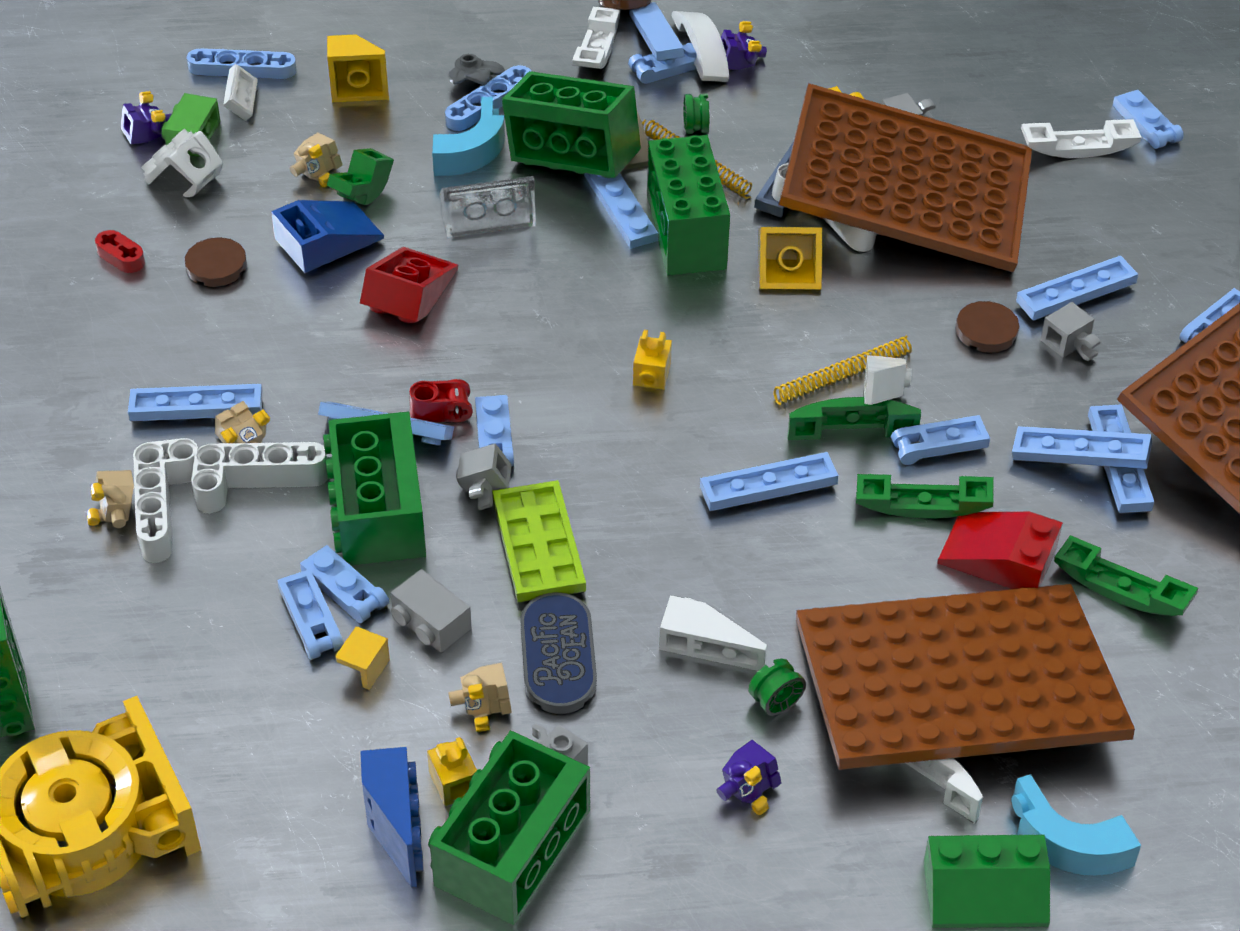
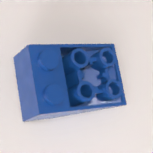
(322, 231)
(393, 807)

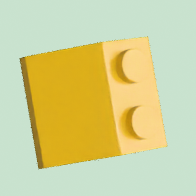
(356, 69)
(790, 257)

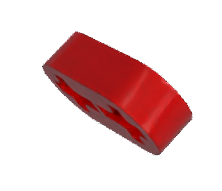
(124, 247)

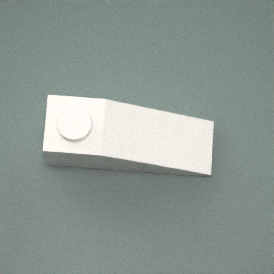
(885, 378)
(704, 633)

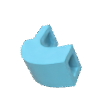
(471, 149)
(1074, 846)

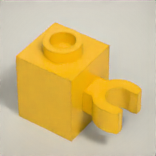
(652, 361)
(451, 769)

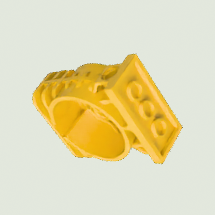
(77, 767)

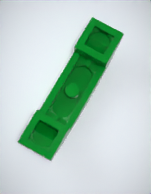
(850, 413)
(925, 500)
(1121, 584)

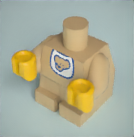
(316, 158)
(240, 425)
(115, 494)
(483, 693)

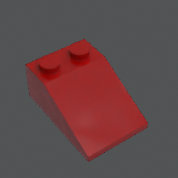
(406, 284)
(1003, 547)

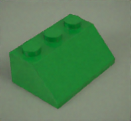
(988, 881)

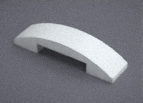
(598, 39)
(706, 40)
(1082, 143)
(960, 789)

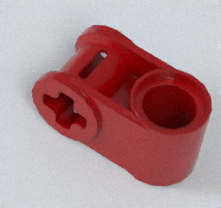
(437, 401)

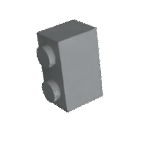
(430, 611)

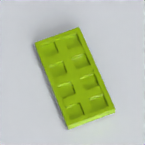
(538, 540)

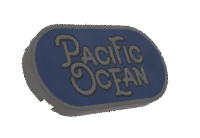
(558, 652)

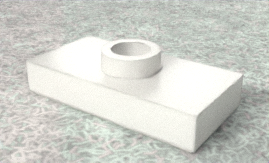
(240, 92)

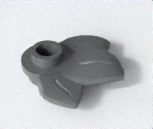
(474, 69)

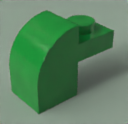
(365, 176)

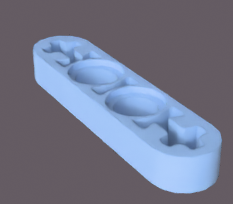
(209, 62)
(464, 114)

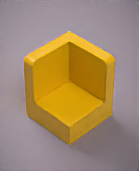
(365, 653)

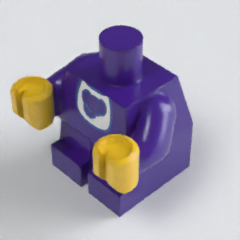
(742, 49)
(143, 121)
(748, 775)

